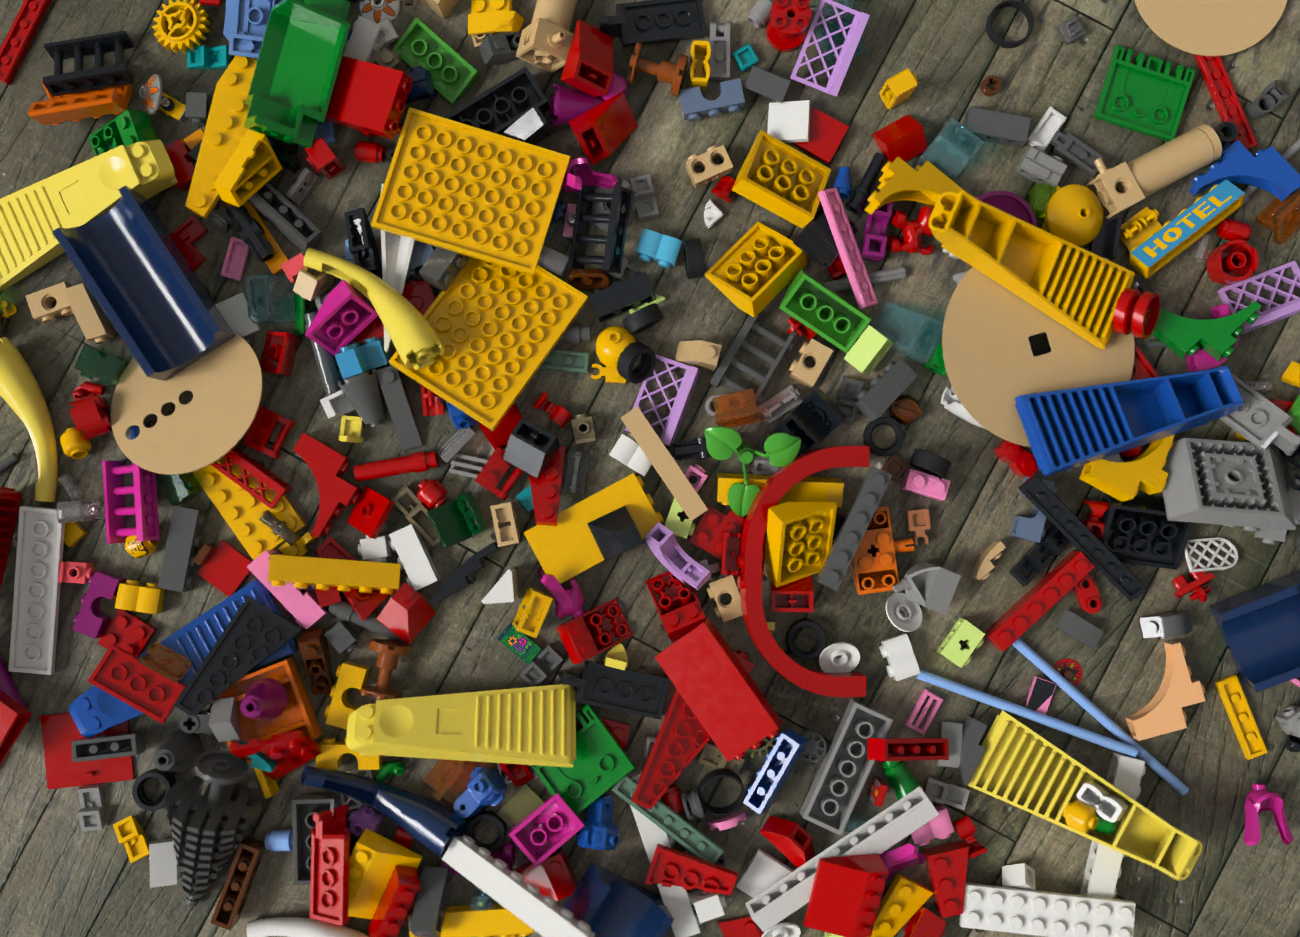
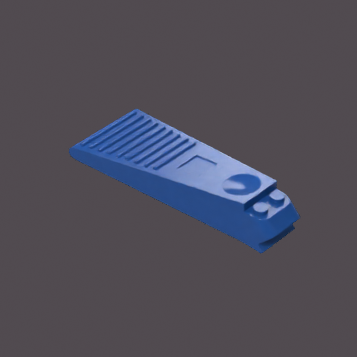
(1106, 419)
(100, 711)

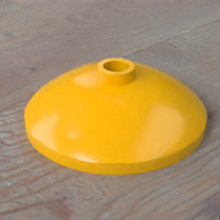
(1065, 218)

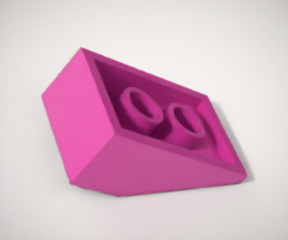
(341, 318)
(546, 829)

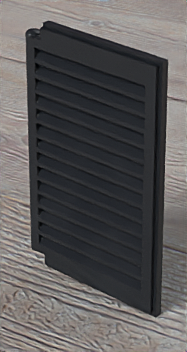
(818, 240)

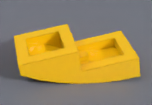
(133, 837)

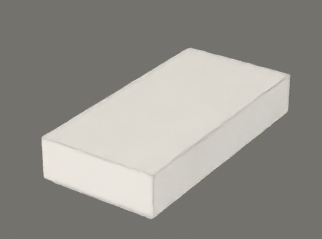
(1046, 128)

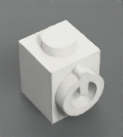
(374, 550)

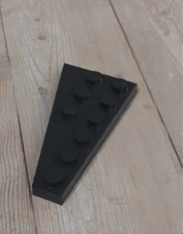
(244, 644)

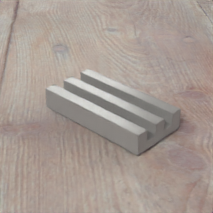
(455, 443)
(454, 463)

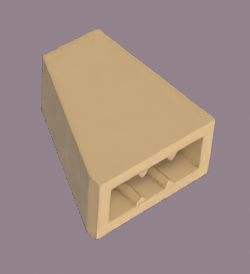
(89, 314)
(698, 354)

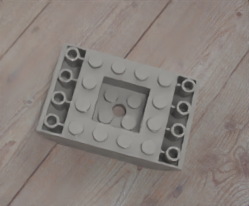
(1203, 492)

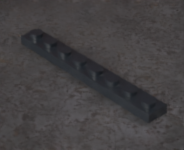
(1082, 538)

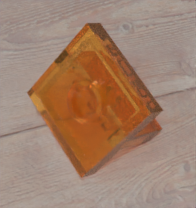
(1281, 217)
(736, 409)
(449, 778)

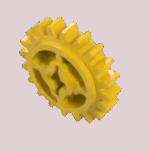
(183, 29)

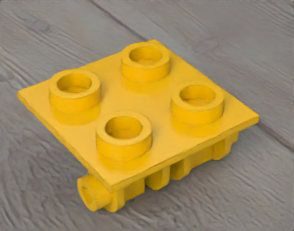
(1139, 227)

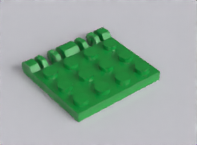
(1142, 96)
(597, 765)

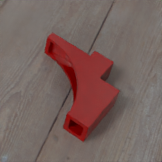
(334, 491)

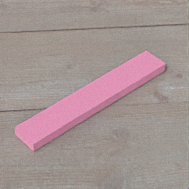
(848, 248)

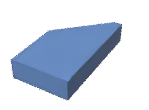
(326, 131)

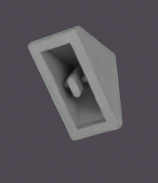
(225, 720)

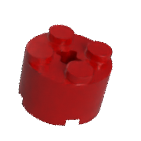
(1232, 262)
(91, 416)

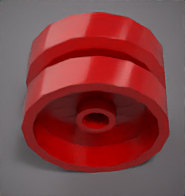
(1136, 313)

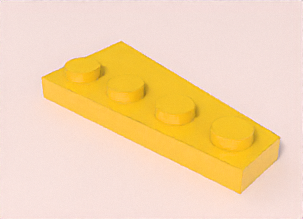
(899, 905)

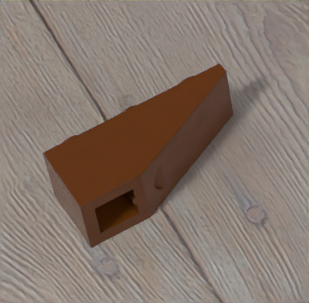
(316, 659)

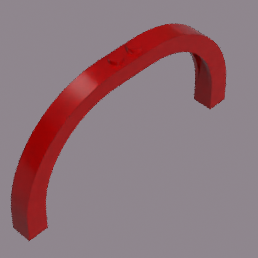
(750, 564)

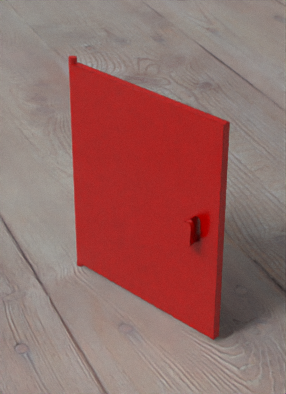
(61, 772)

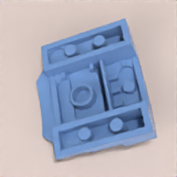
(246, 25)

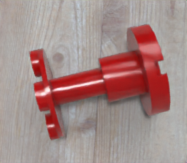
(788, 24)

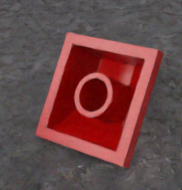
(406, 614)

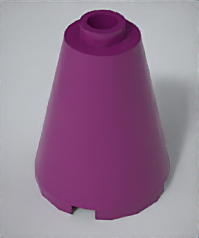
(569, 104)
(265, 700)

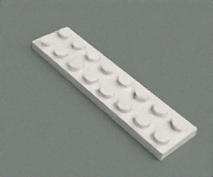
(36, 591)
(1045, 913)

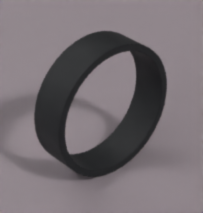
(1015, 4)
(722, 811)

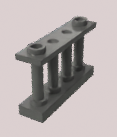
(741, 342)

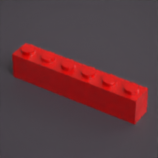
(1038, 600)

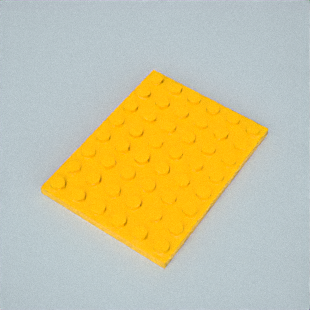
(471, 191)
(494, 336)

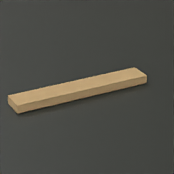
(664, 463)

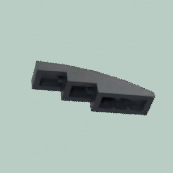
(362, 241)
(1039, 555)
(459, 578)

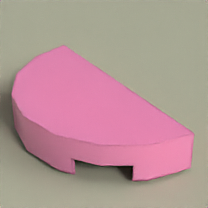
(727, 822)

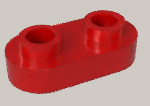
(1086, 594)

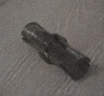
(279, 528)

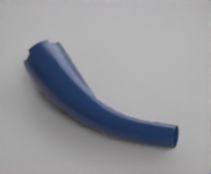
(417, 815)

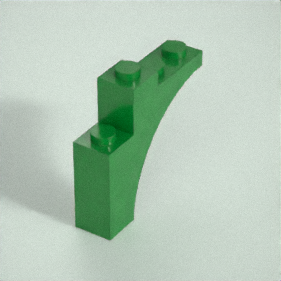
(1214, 336)

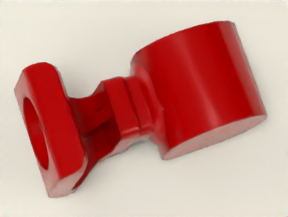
(557, 413)
(1093, 521)
(965, 830)

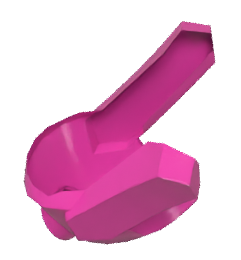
(580, 174)
(568, 600)
(1261, 800)
(901, 858)

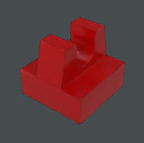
(723, 188)

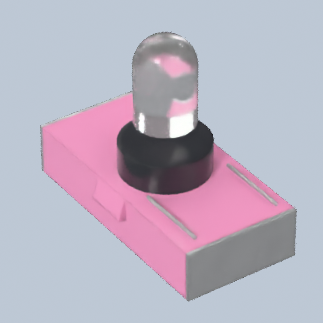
(569, 221)

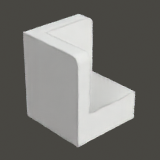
(336, 405)
(1018, 876)

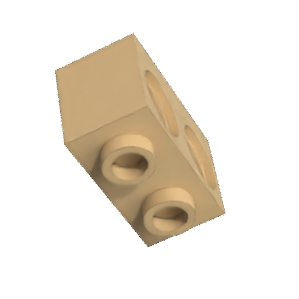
(711, 170)
(505, 524)

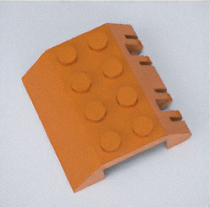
(81, 105)

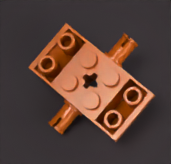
(878, 571)

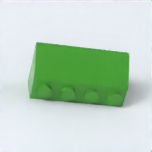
(824, 311)

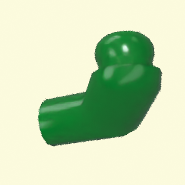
(390, 767)

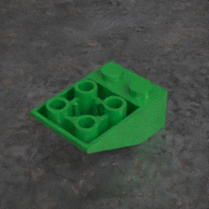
(124, 130)

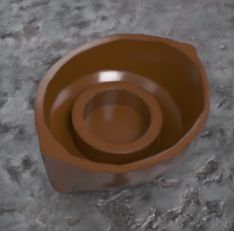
(905, 410)

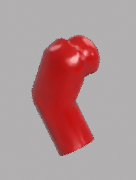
(88, 388)

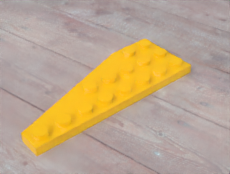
(221, 134)
(243, 510)

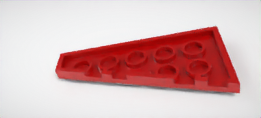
(674, 748)

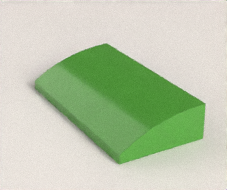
(449, 69)

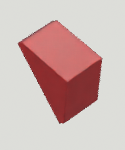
(517, 773)

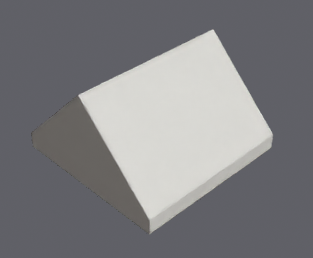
(504, 590)

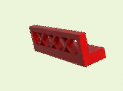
(257, 470)

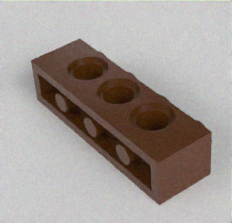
(238, 883)

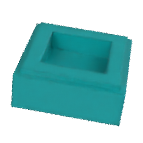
(745, 58)

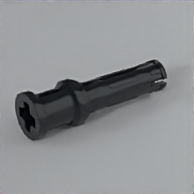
(862, 192)

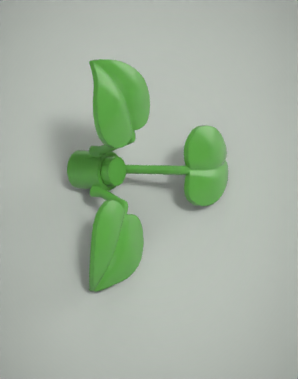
(723, 441)

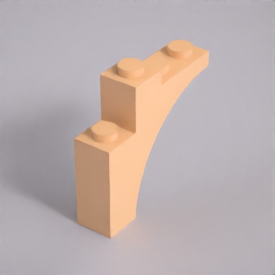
(1177, 690)

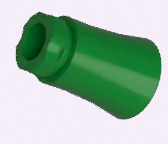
(900, 778)

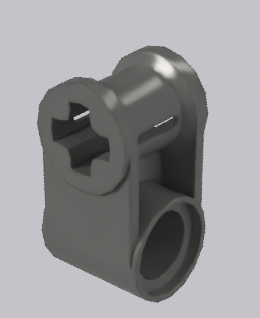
(1268, 99)
(202, 723)

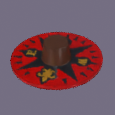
(1069, 670)

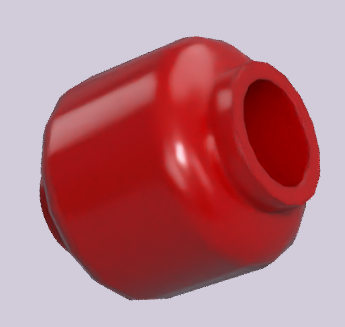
(432, 493)

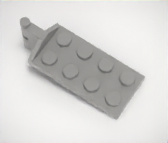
(1261, 421)

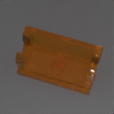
(166, 662)

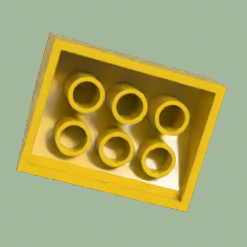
(782, 180)
(757, 268)
(798, 540)
(371, 869)

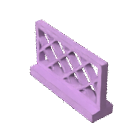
(846, 53)
(1269, 315)
(681, 400)

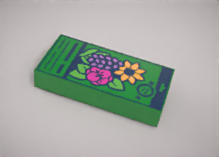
(519, 643)

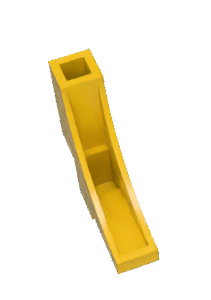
(905, 183)
(1127, 478)

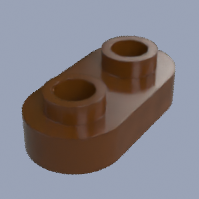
(588, 279)

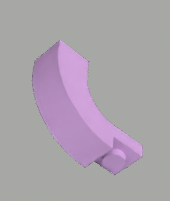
(673, 557)

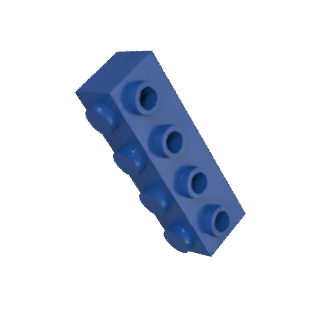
(775, 771)

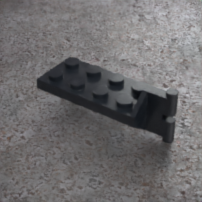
(655, 22)
(618, 689)

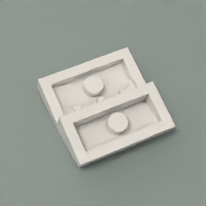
(761, 874)

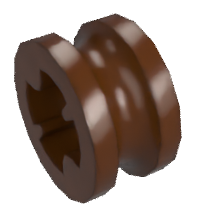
(988, 92)

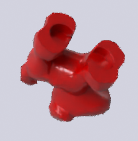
(912, 232)

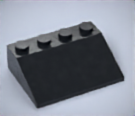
(1141, 533)

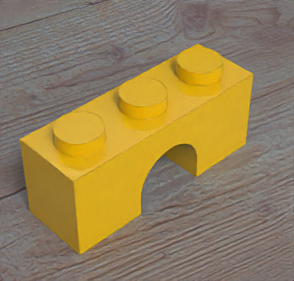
(349, 676)
(333, 751)

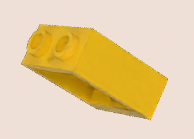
(532, 617)

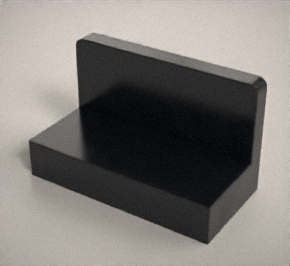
(1107, 240)

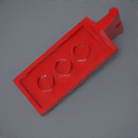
(330, 866)

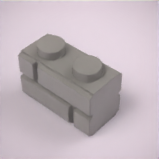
(1041, 167)

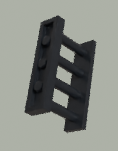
(89, 79)
(616, 233)

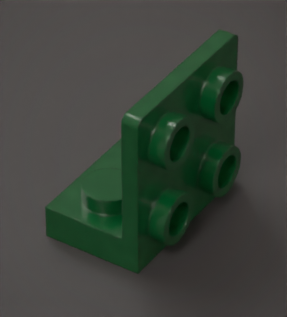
(457, 520)

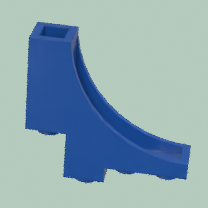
(1263, 170)

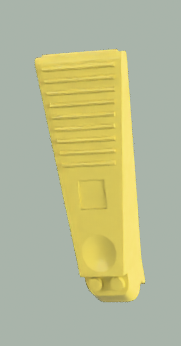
(74, 200)
(479, 726)
(1043, 779)

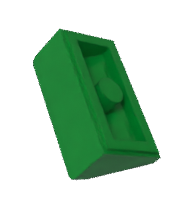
(302, 307)

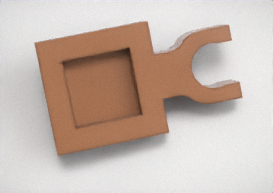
(919, 522)

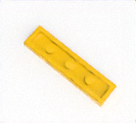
(1241, 717)

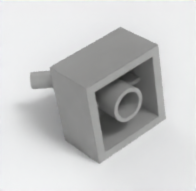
(929, 586)

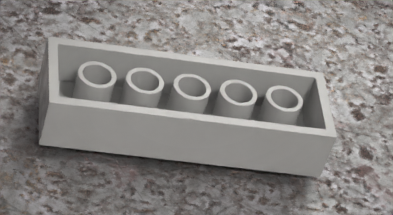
(844, 768)

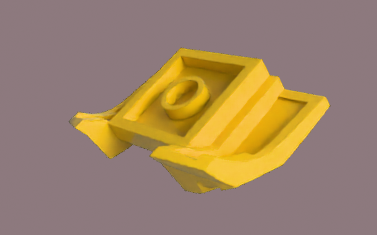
(493, 17)

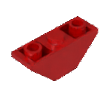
(789, 839)

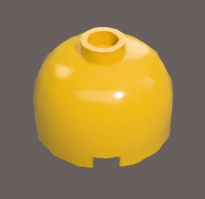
(611, 344)

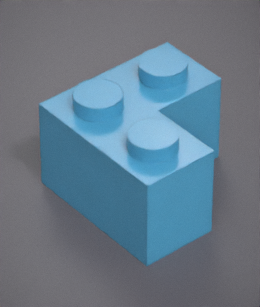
(358, 359)

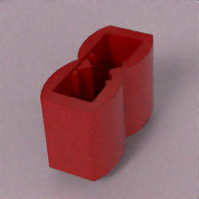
(1019, 461)

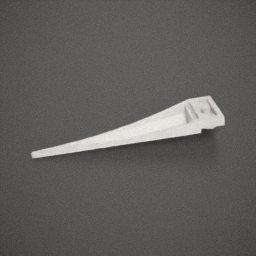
(395, 264)

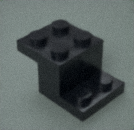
(812, 420)

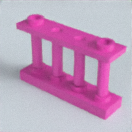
(145, 503)

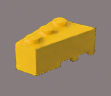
(247, 169)

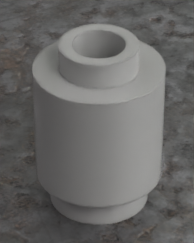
(760, 13)

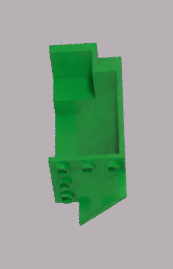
(297, 69)

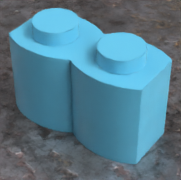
(658, 248)

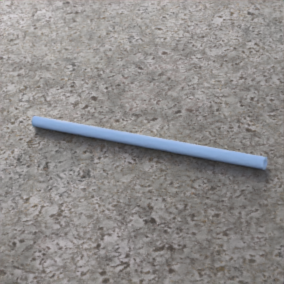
(1027, 713)
(1100, 716)

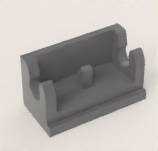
(767, 84)

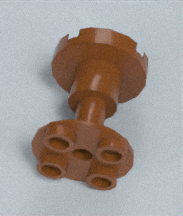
(665, 72)
(387, 661)

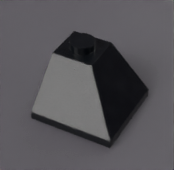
(615, 533)

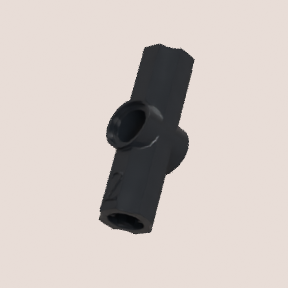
(251, 232)
(691, 449)

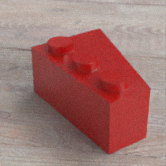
(947, 876)

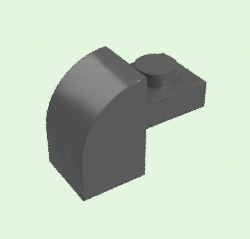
(1166, 625)

